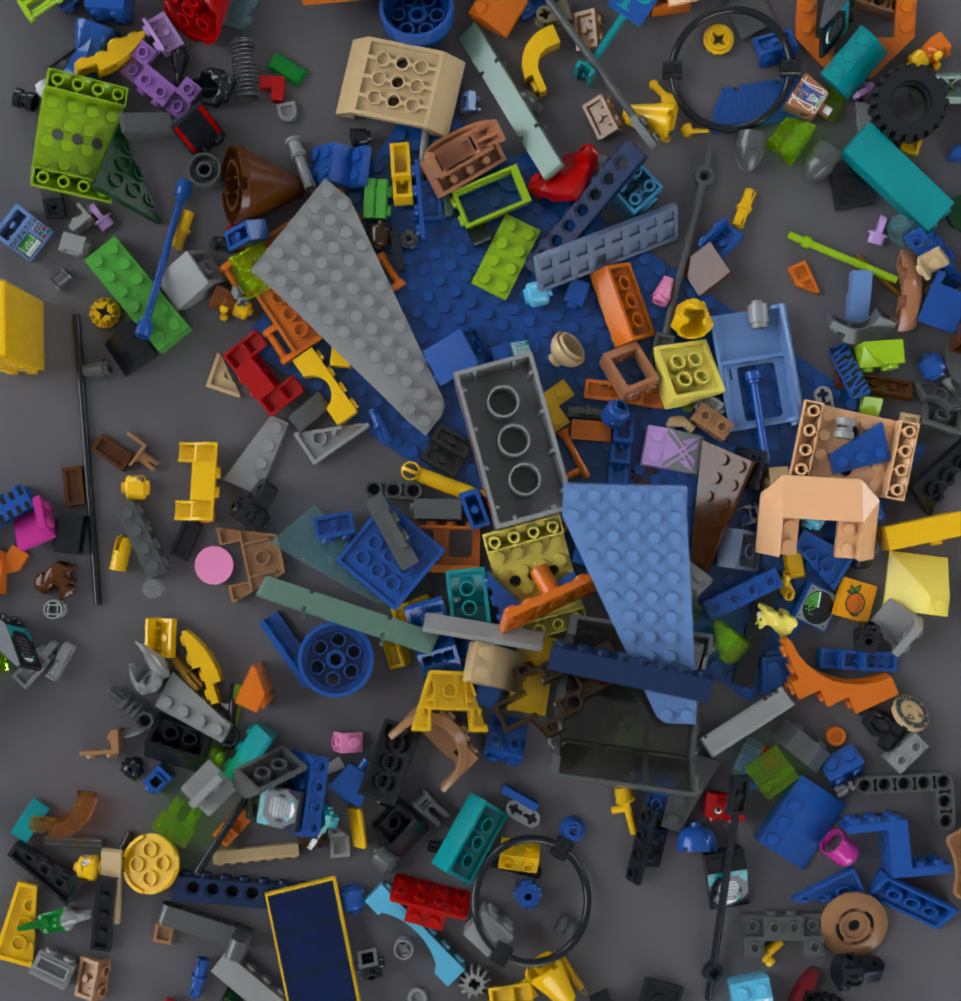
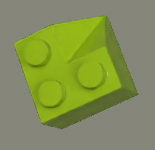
(879, 355)

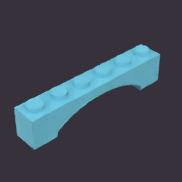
(447, 963)

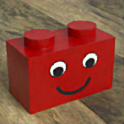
(714, 806)

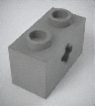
(904, 751)

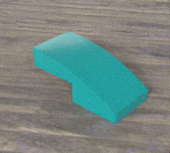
(21, 828)

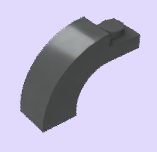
(869, 329)

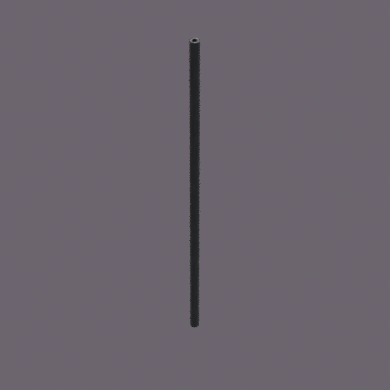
(87, 460)

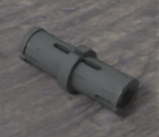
(584, 412)

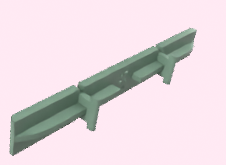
(511, 101)
(347, 615)

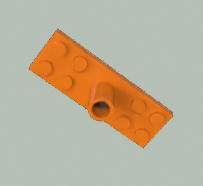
(552, 597)

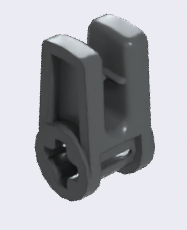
(426, 801)

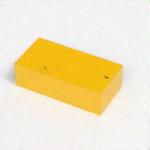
(919, 531)

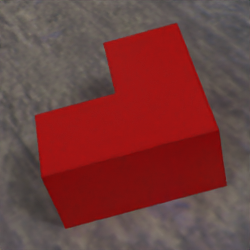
(275, 85)

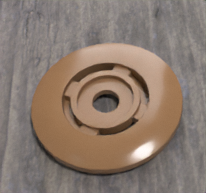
(853, 907)

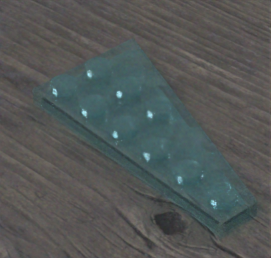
(301, 543)

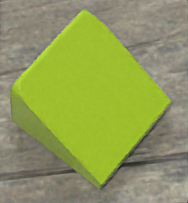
(870, 405)

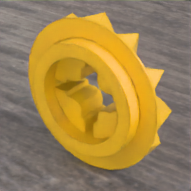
(717, 31)
(106, 321)

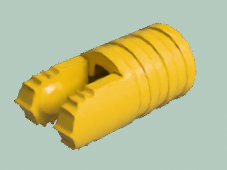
(120, 554)

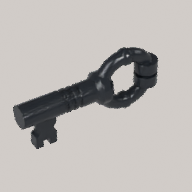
(232, 707)

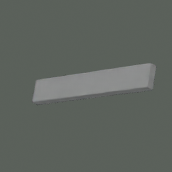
(482, 631)

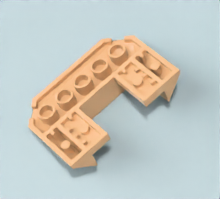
(818, 498)

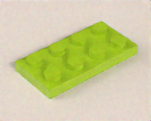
(505, 257)

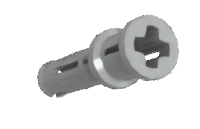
(298, 156)

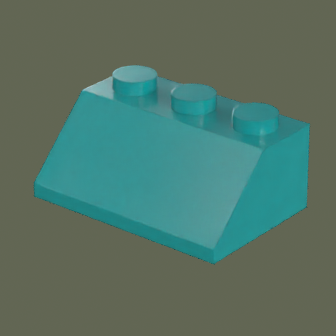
(853, 62)
(256, 744)

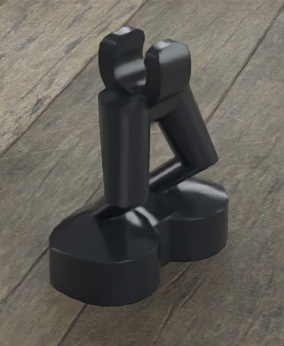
(890, 735)

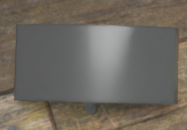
(309, 411)

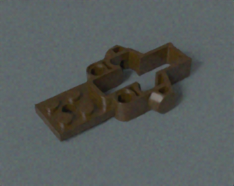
(586, 688)

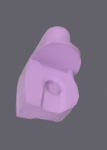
(864, 91)
(104, 221)
(877, 236)

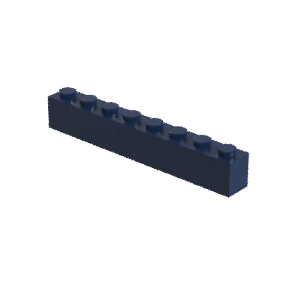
(631, 671)

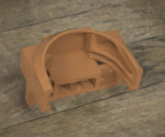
(448, 736)

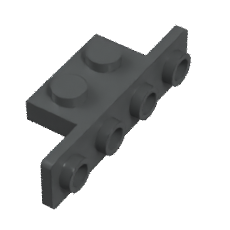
(392, 532)

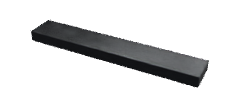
(748, 663)

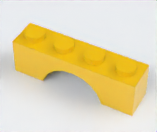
(311, 366)

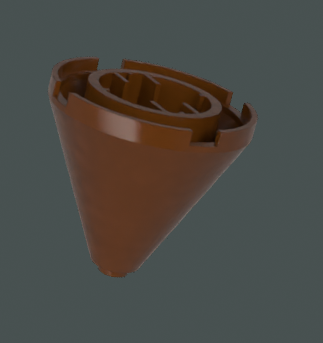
(255, 185)

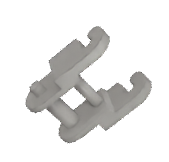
(748, 507)

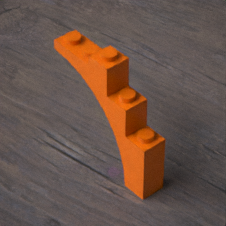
(856, 693)

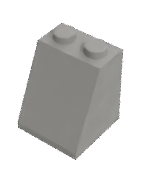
(191, 278)

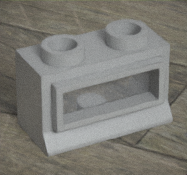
(54, 967)

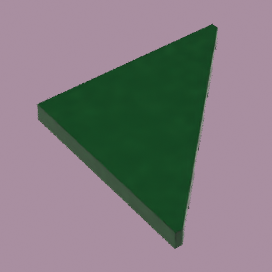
(122, 179)

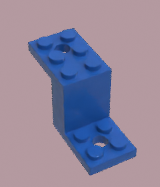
(895, 844)

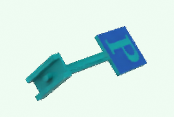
(631, 10)

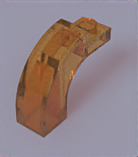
(69, 823)

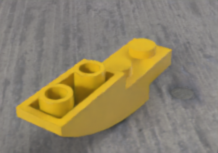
(114, 58)
(201, 656)

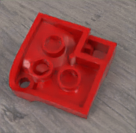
(570, 180)

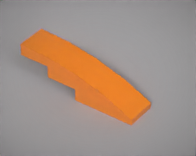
(603, 391)

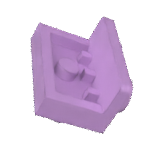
(164, 34)

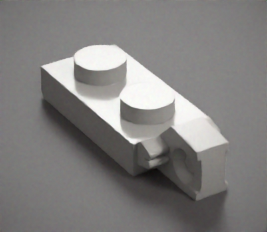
(46, 654)

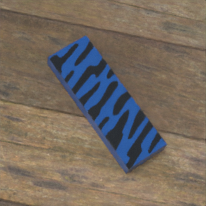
(849, 371)

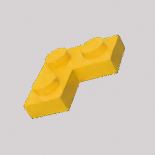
(554, 398)

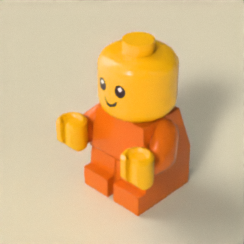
(931, 52)

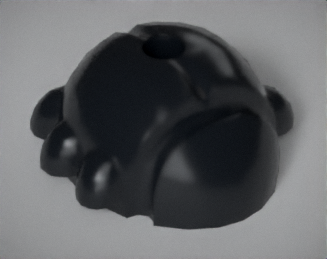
(135, 764)

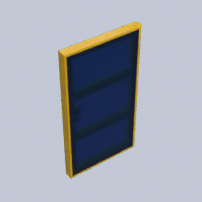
(312, 942)

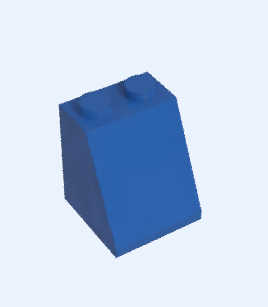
(456, 352)

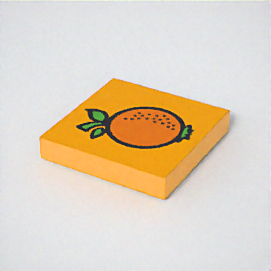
(854, 599)

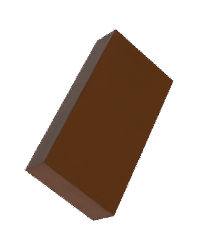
(112, 452)
(74, 485)

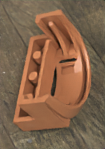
(457, 147)

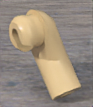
(680, 421)

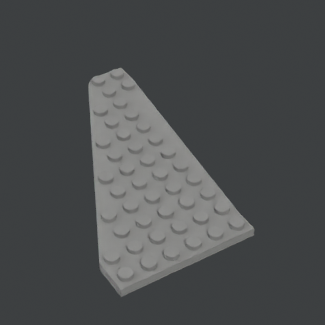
(340, 289)

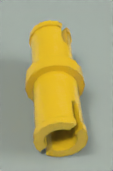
(744, 208)
(182, 229)

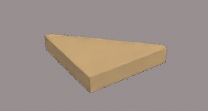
(221, 378)

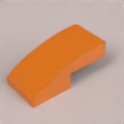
(590, 430)
(238, 826)

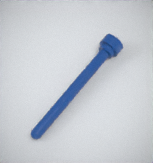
(753, 379)

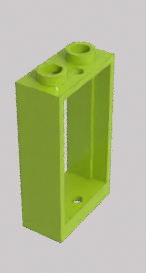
(519, 183)

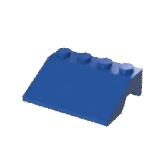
(799, 821)

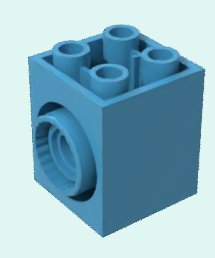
(638, 195)

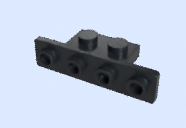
(647, 845)

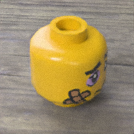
(136, 487)

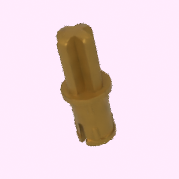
(187, 673)

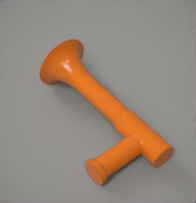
(580, 465)

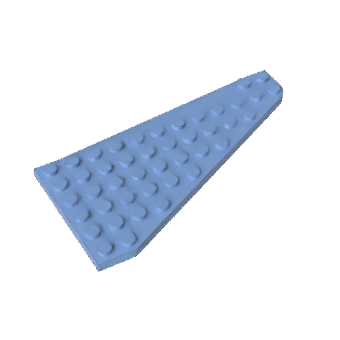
(641, 568)

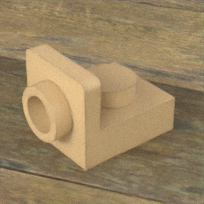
(931, 262)

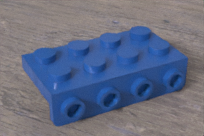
(313, 785)

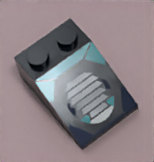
(834, 23)
(17, 643)
(277, 807)
(738, 886)

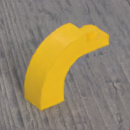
(539, 45)

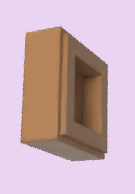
(163, 934)

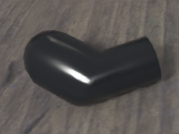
(220, 242)

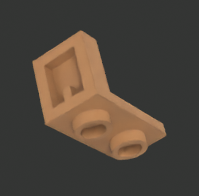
(114, 739)

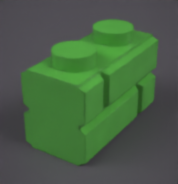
(376, 200)

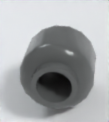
(385, 859)

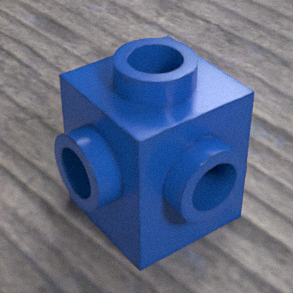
(527, 886)

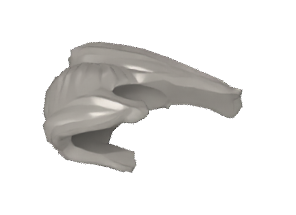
(151, 674)

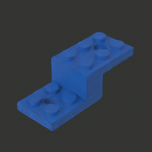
(445, 652)

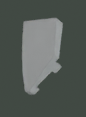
(339, 843)

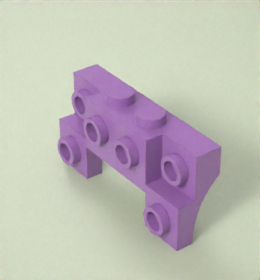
(151, 83)

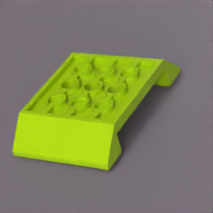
(74, 108)

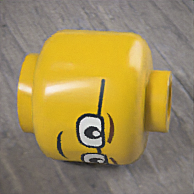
(88, 867)

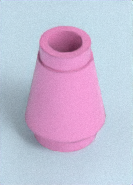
(663, 292)

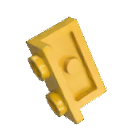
(161, 635)
(520, 857)

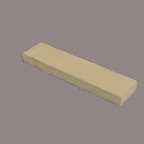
(112, 866)

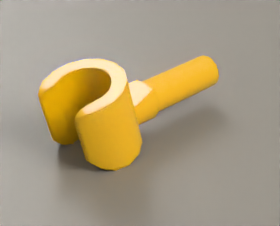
(687, 130)

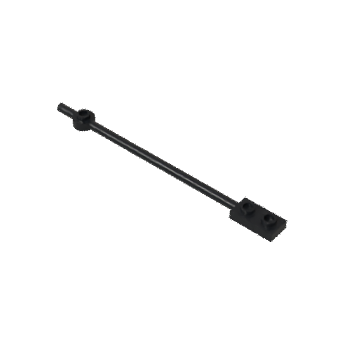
(735, 805)

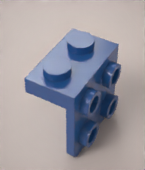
(504, 746)

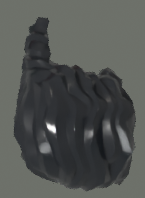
(216, 86)

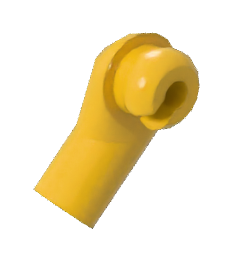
(787, 590)
(770, 949)

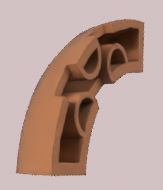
(911, 290)

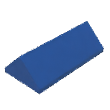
(911, 900)

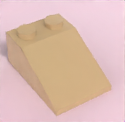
(491, 666)

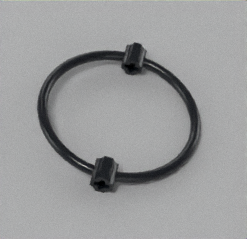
(789, 68)
(501, 951)

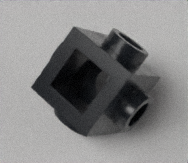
(867, 637)
(370, 964)

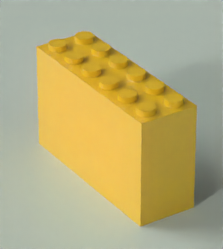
(20, 331)

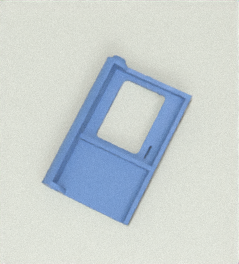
(741, 346)

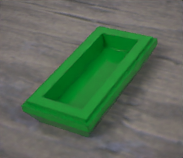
(285, 67)

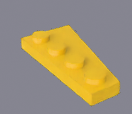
(14, 944)

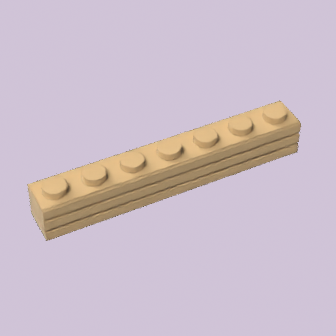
(257, 853)

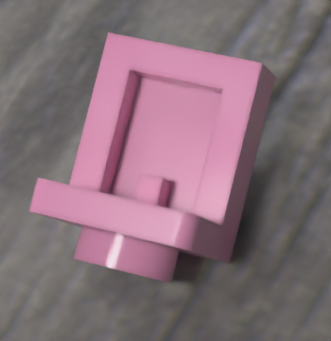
(347, 742)

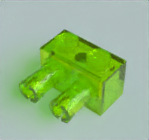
(171, 828)

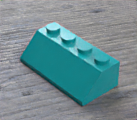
(470, 838)

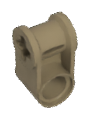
(549, 16)

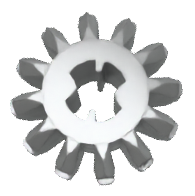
(467, 984)

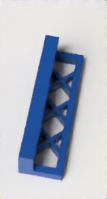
(285, 642)

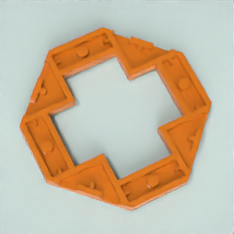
(902, 34)

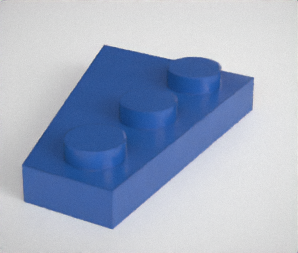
(862, 451)
(820, 556)

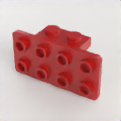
(429, 901)

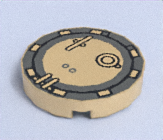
(910, 713)

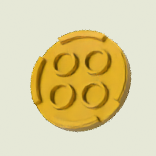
(151, 863)

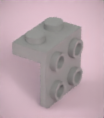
(898, 625)

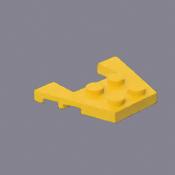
(448, 693)

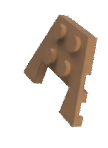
(259, 558)

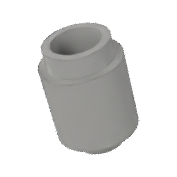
(758, 314)

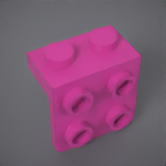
(35, 526)

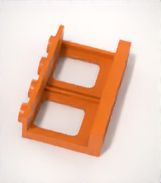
(441, 535)

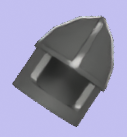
(750, 149)
(820, 162)

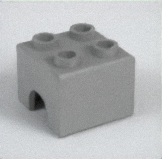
(496, 926)

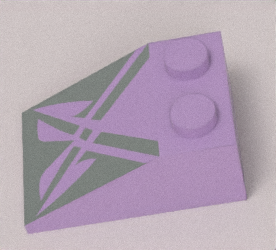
(671, 450)

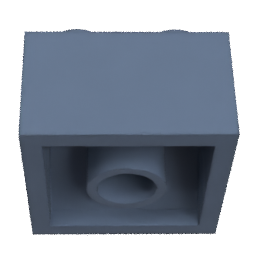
(738, 550)

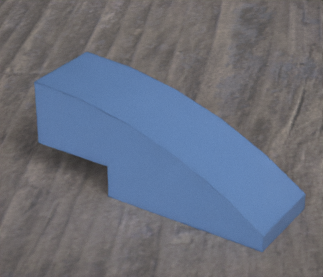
(858, 295)

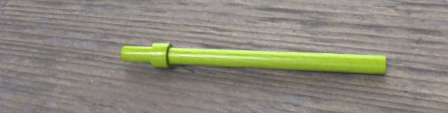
(807, 241)

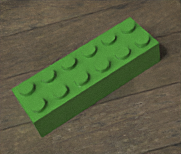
(132, 289)

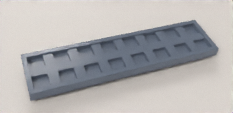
(606, 247)

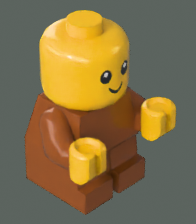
(224, 301)

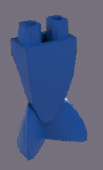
(90, 39)

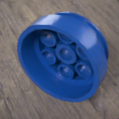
(417, 21)
(345, 684)

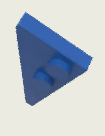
(830, 887)

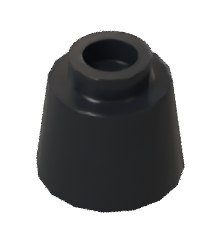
(359, 137)

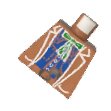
(808, 99)

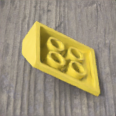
(686, 373)
(918, 582)

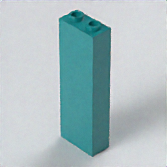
(896, 178)

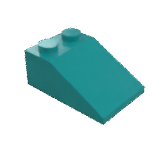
(468, 594)

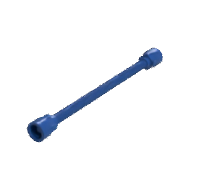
(145, 325)

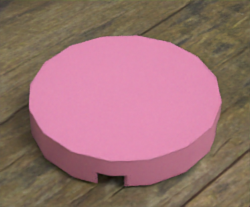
(214, 565)

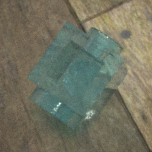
(898, 228)

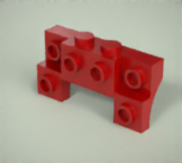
(258, 377)

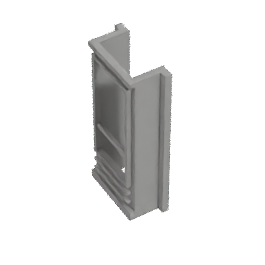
(746, 722)

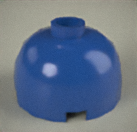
(696, 839)

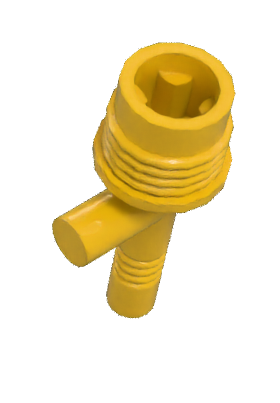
(623, 799)

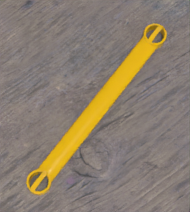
(441, 482)

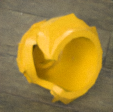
(692, 319)

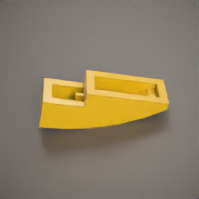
(401, 174)

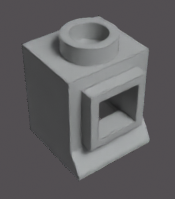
(75, 245)

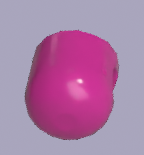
(845, 853)

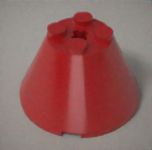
(198, 18)

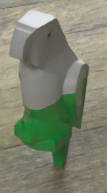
(58, 920)

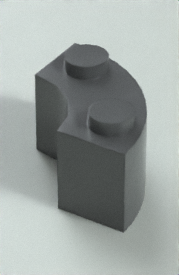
(800, 745)

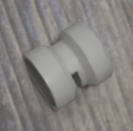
(842, 432)
(59, 609)
(401, 950)

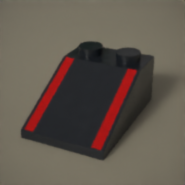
(198, 130)

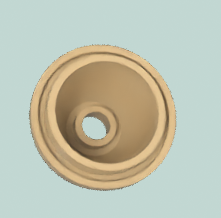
(566, 350)

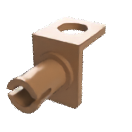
(141, 455)

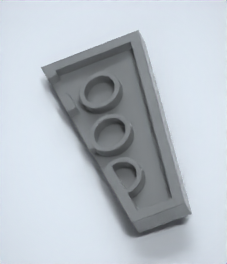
(259, 455)
(189, 707)

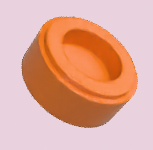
(835, 735)

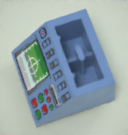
(24, 233)

